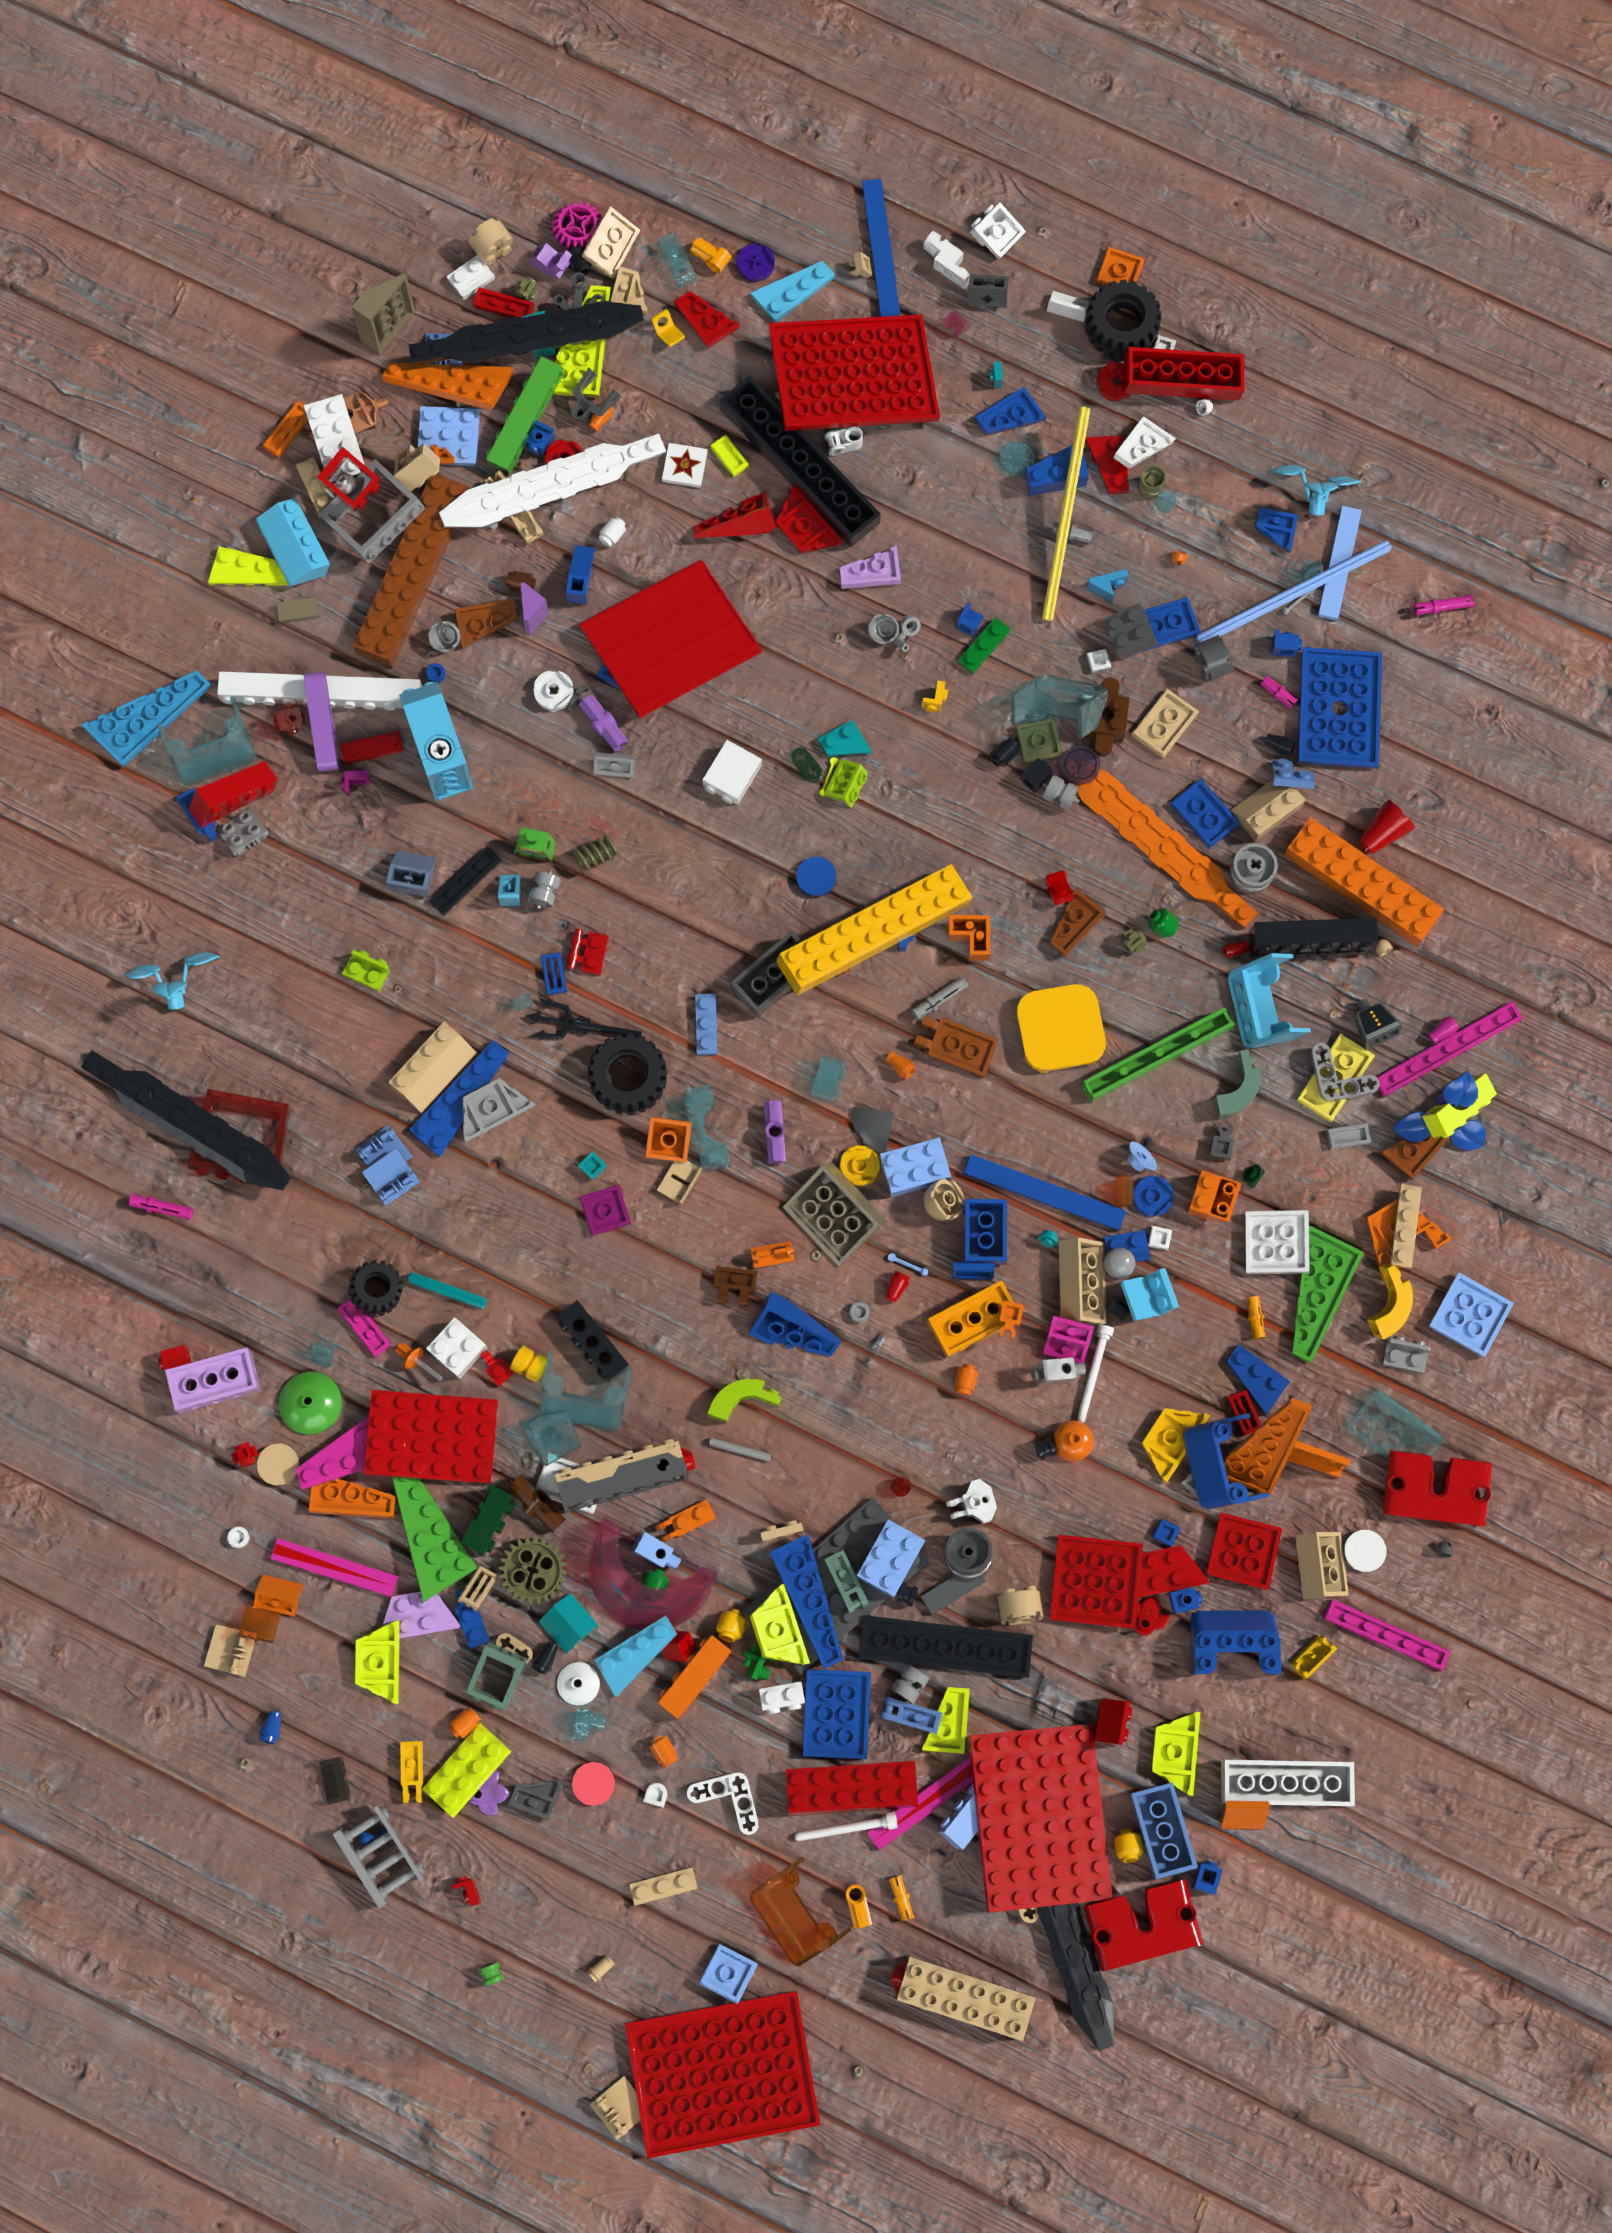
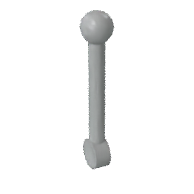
(1285, 611)

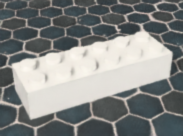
(1288, 1782)

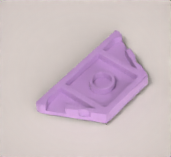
(419, 1617)

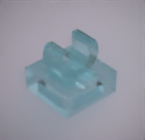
(1311, 568)
(322, 1354)

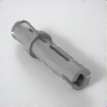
(932, 1003)

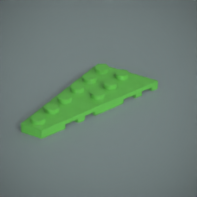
(1321, 1290)
(432, 1543)

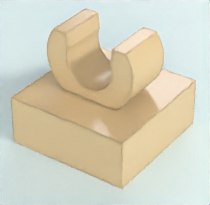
(862, 264)

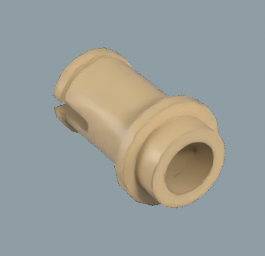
(600, 1968)

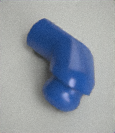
(366, 1838)

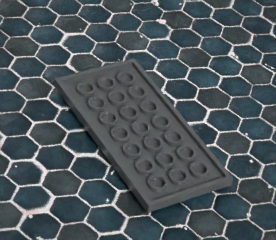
(856, 1538)

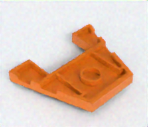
(1381, 1231)

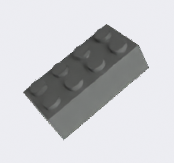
(763, 980)

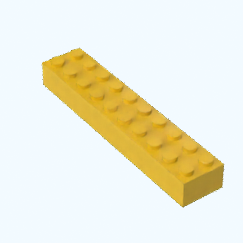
(874, 929)

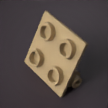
(229, 1652)
(618, 2108)

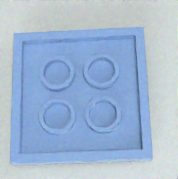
(451, 428)
(1471, 1315)

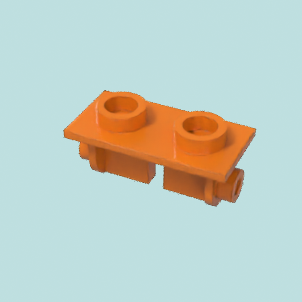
(772, 1254)

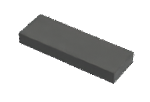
(948, 1593)

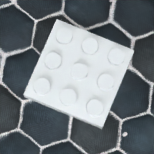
(1277, 1242)

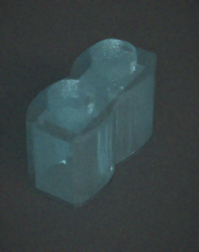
(828, 1079)

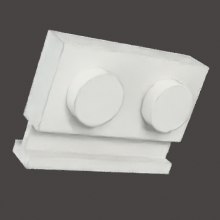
(470, 277)

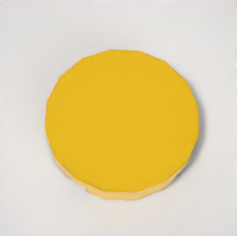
(860, 1165)

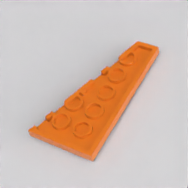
(461, 383)
(1263, 1454)

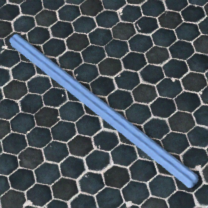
(1295, 591)

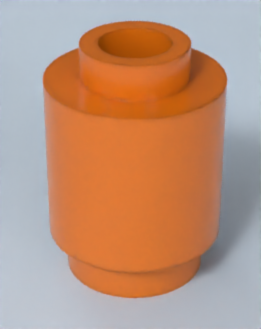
(965, 1379)
(464, 1722)
(663, 1751)

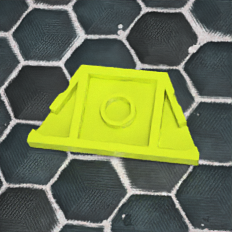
(778, 1630)
(379, 1661)
(1177, 1752)

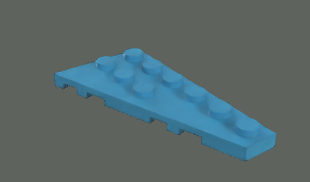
(134, 724)

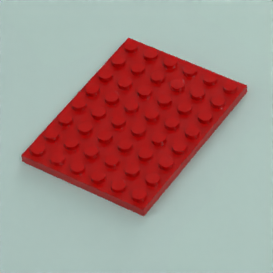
(853, 372)
(1039, 1818)
(722, 2074)

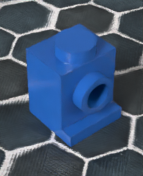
(540, 446)
(1285, 644)
(1177, 1603)
(1211, 1885)

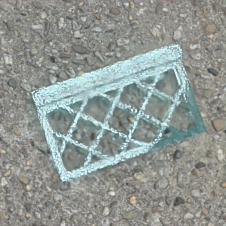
(1402, 1415)

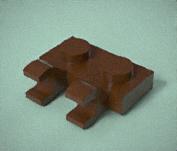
(736, 1280)

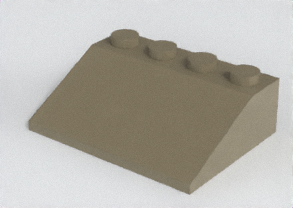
(383, 312)
(834, 1213)

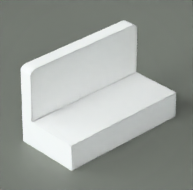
(1068, 306)

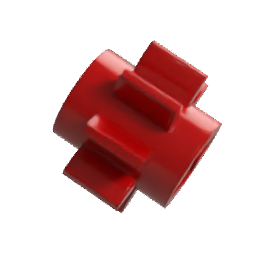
(244, 1455)

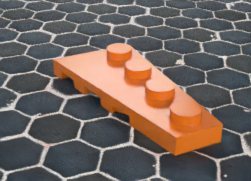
(351, 1499)

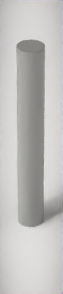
(740, 1449)

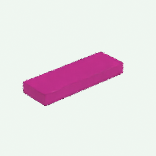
(365, 1328)

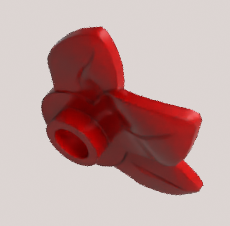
(1150, 1613)

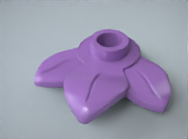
(491, 1795)

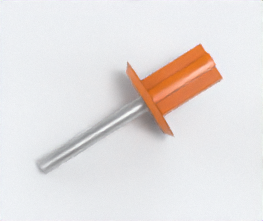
(413, 1358)

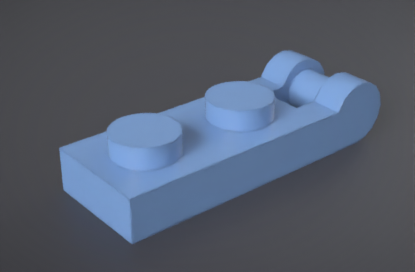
(912, 1715)

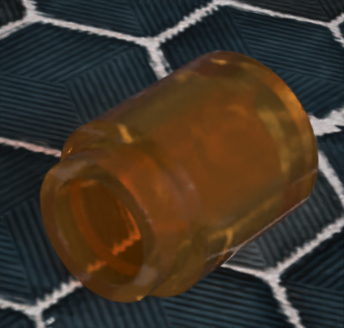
(1123, 1191)

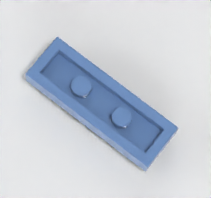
(706, 1024)

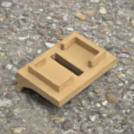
(674, 1189)

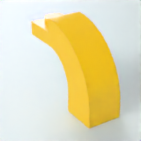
(1398, 1304)

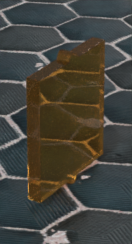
(259, 1624)

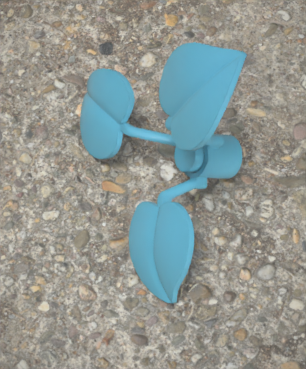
(1322, 489)
(173, 990)

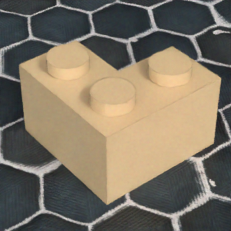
(415, 466)

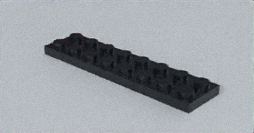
(946, 1646)

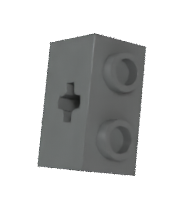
(988, 290)

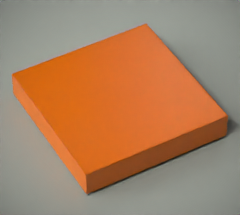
(1119, 266)
(1245, 1815)

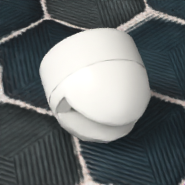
(1204, 403)

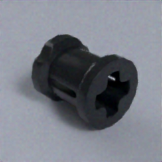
(1119, 1309)

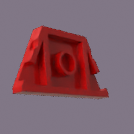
(804, 525)
(1168, 1571)

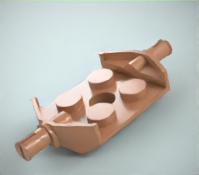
(364, 411)

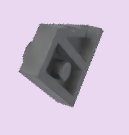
(536, 1798)

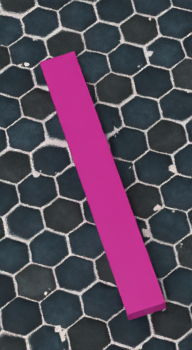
(1448, 1049)

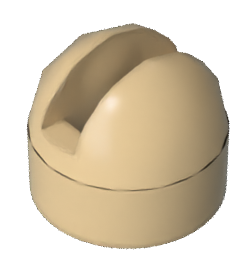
(1383, 947)

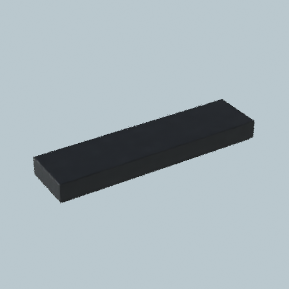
(465, 881)

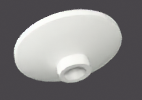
(589, 1686)

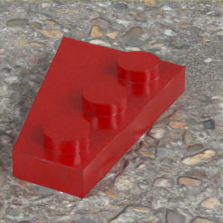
(1111, 471)

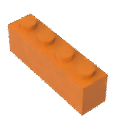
(694, 1677)

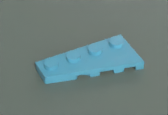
(788, 293)

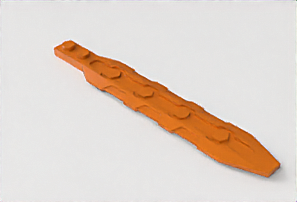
(1163, 846)

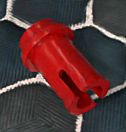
(1231, 950)

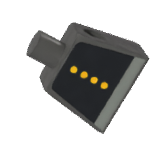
(1375, 1024)

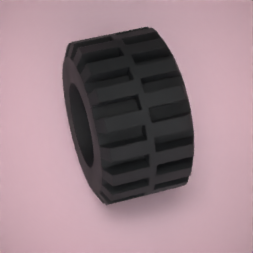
(379, 1272)

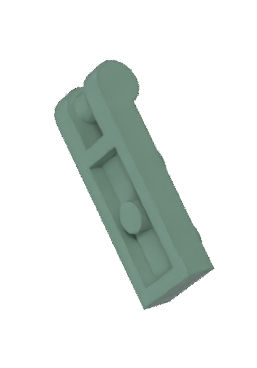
(846, 1580)

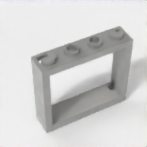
(390, 530)

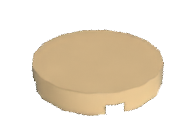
(278, 1464)

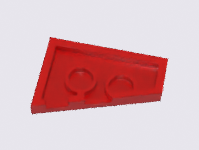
(706, 321)

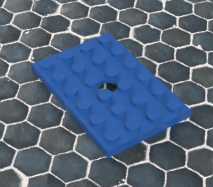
(1347, 678)

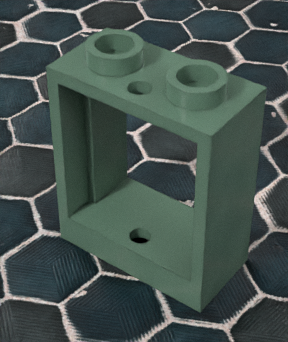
(502, 1655)

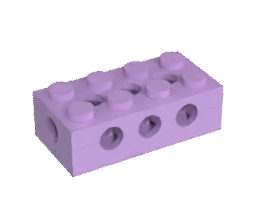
(203, 1370)

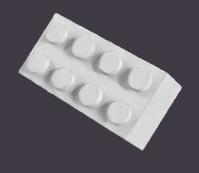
(333, 431)

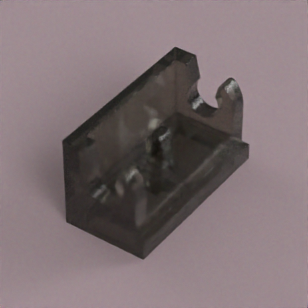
(335, 1780)

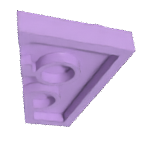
(874, 571)

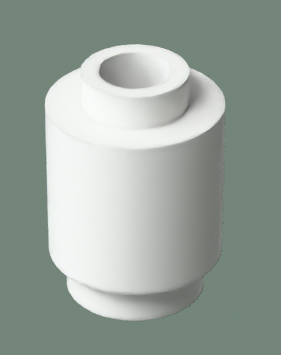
(612, 531)

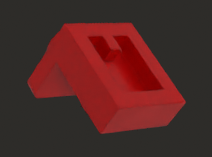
(1058, 887)
(470, 1894)

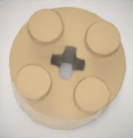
(491, 241)
(1020, 1606)

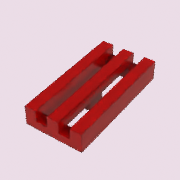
(1244, 1432)

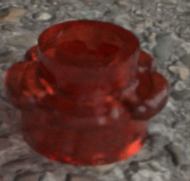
(901, 1486)

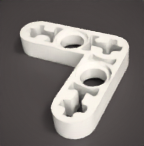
(729, 1789)

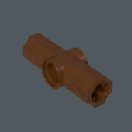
(536, 1503)

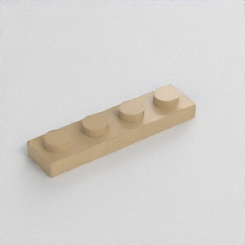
(1405, 1226)

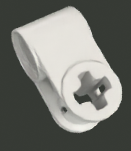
(842, 440)

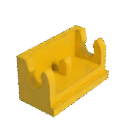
(1312, 1656)

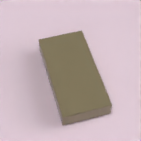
(298, 610)

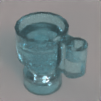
(585, 1722)

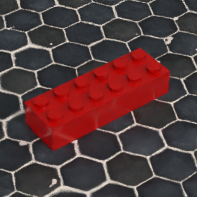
(1184, 373)
(851, 1788)

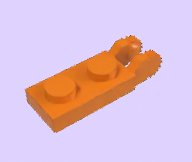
(687, 1520)

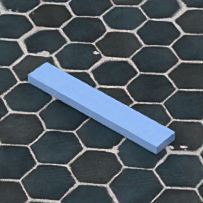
(1341, 551)

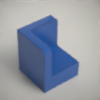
(969, 620)

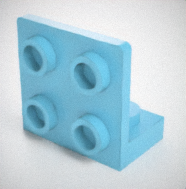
(1149, 1295)

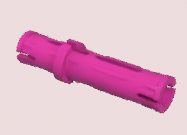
(1435, 606)
(152, 1204)

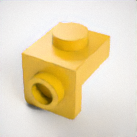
(934, 705)

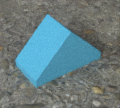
(509, 890)

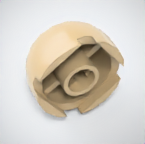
(944, 1200)

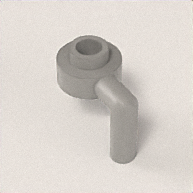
(911, 630)

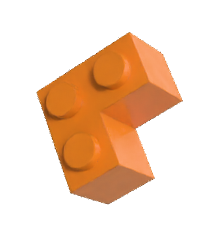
(974, 930)

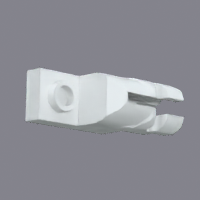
(947, 259)

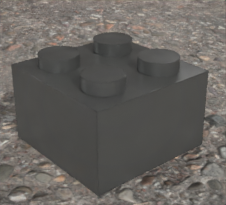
(1130, 631)

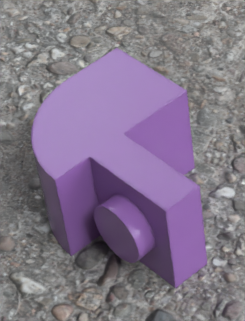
(550, 261)

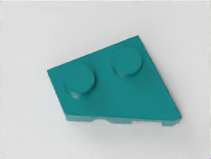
(844, 741)

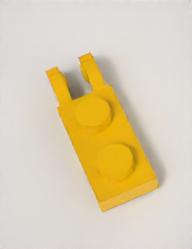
(411, 1768)

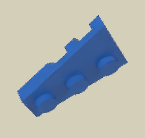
(1012, 412)

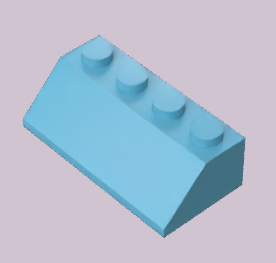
(293, 542)

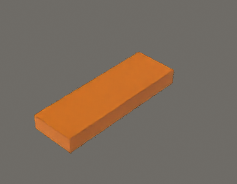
(286, 430)

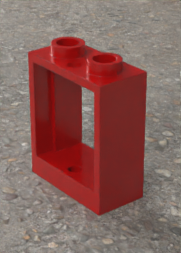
(334, 465)

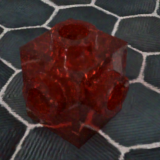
(282, 722)

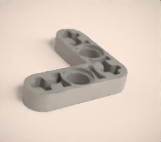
(1332, 1083)

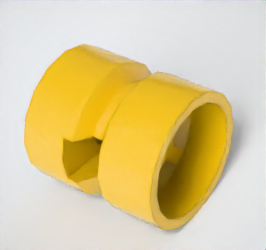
(528, 1363)

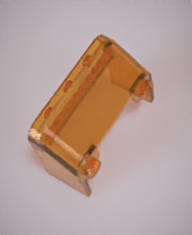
(790, 1919)

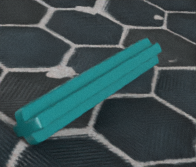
(447, 1290)

